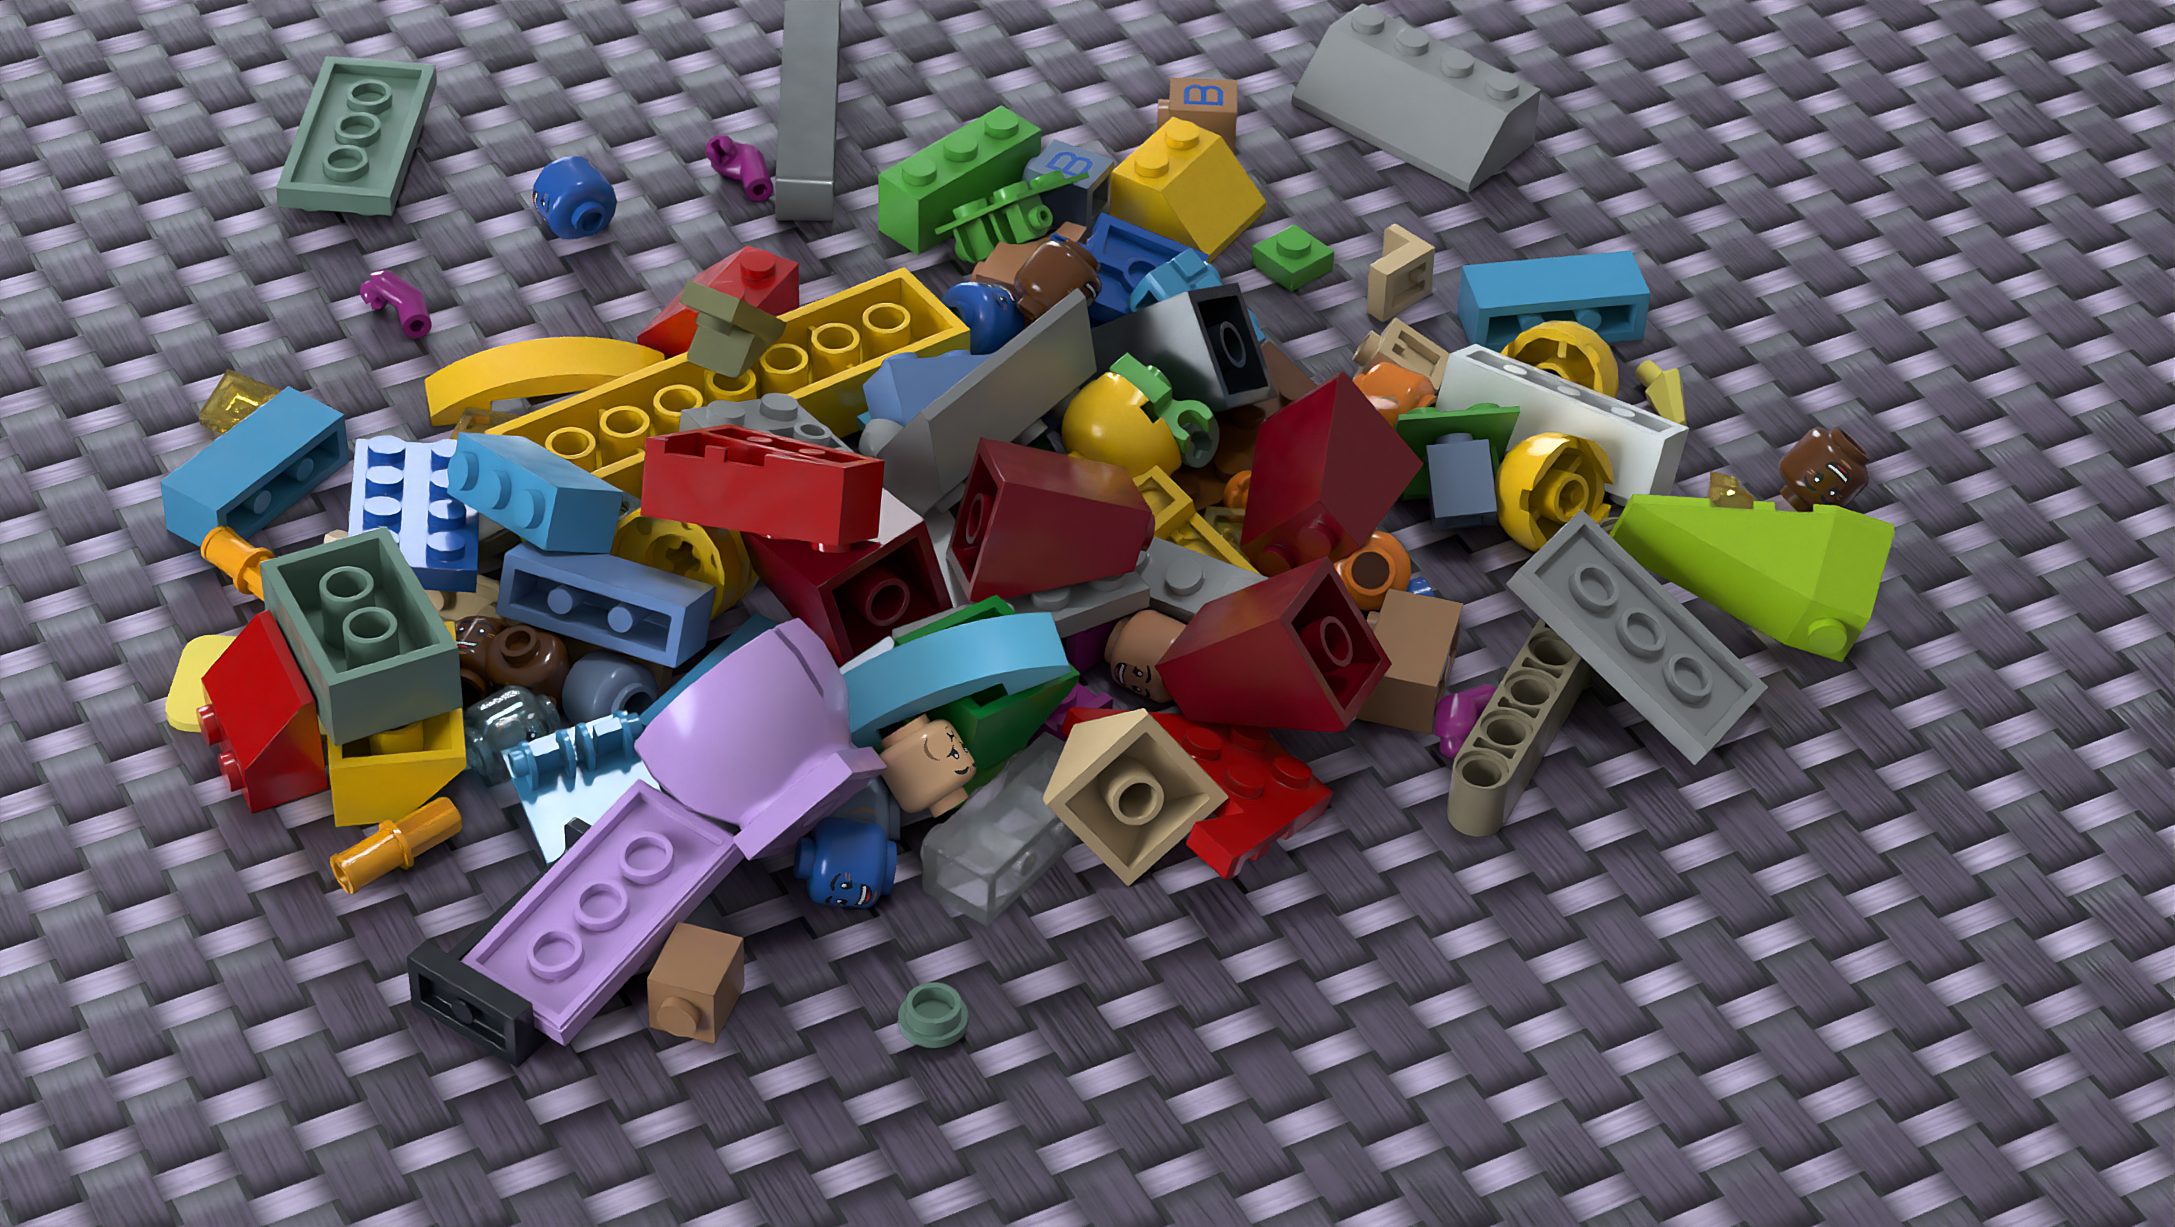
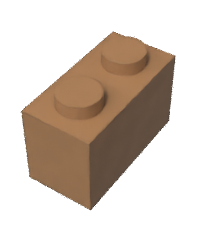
(1422, 644)

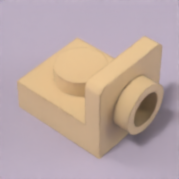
(1400, 275)
(1404, 348)

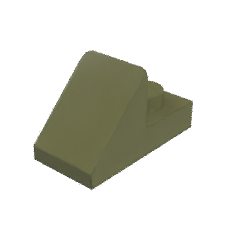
(729, 330)

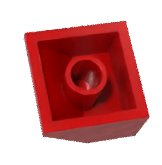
(748, 275)
(262, 719)

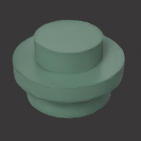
(933, 1015)

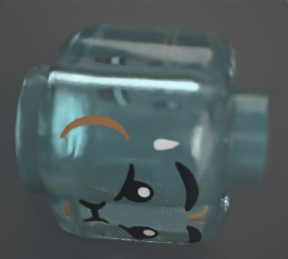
(500, 723)

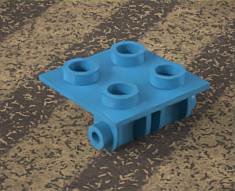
(576, 775)

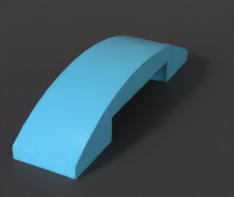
(950, 666)

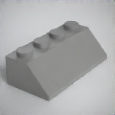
(1418, 98)
(995, 401)

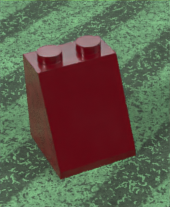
(1322, 478)
(1044, 522)
(857, 594)
(1277, 655)

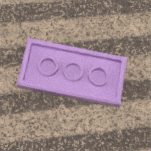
(605, 908)

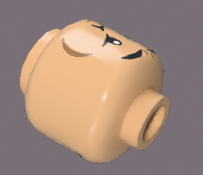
(927, 766)

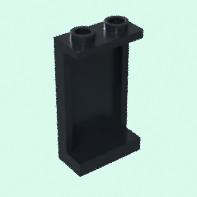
(472, 1001)

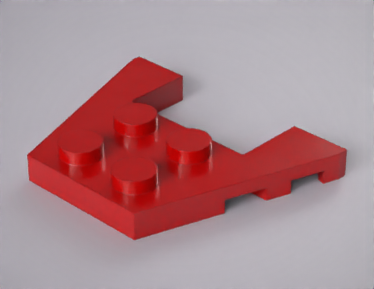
(1265, 785)

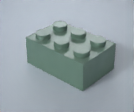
(363, 635)

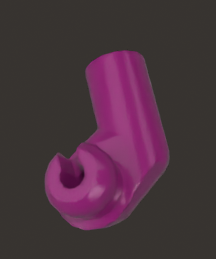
(406, 298)
(1457, 716)

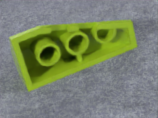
(1782, 572)

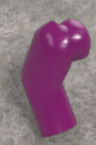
(741, 163)

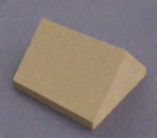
(1129, 791)

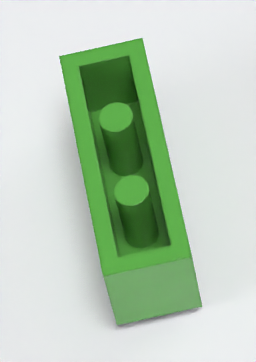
(953, 172)

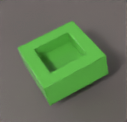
(1292, 257)

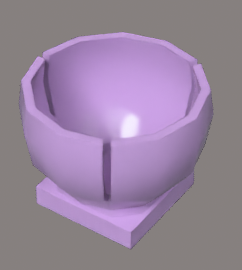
(762, 741)

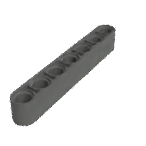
(808, 111)

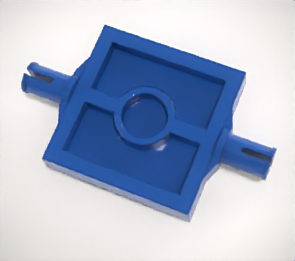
(1125, 258)

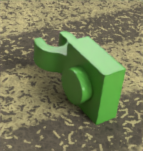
(1160, 404)

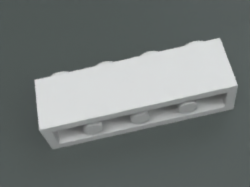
(1638, 443)

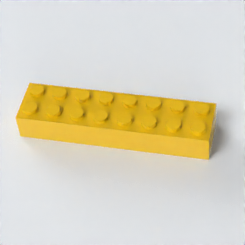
(817, 360)

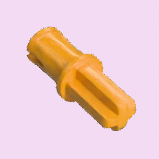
(236, 559)
(396, 844)

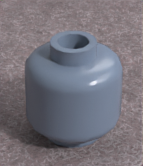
(605, 684)

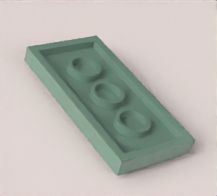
(357, 136)

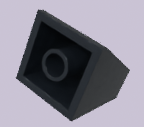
(1199, 344)

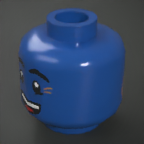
(571, 196)
(987, 312)
(846, 863)

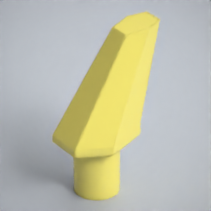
(1663, 391)

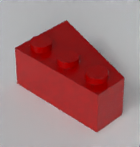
(763, 486)

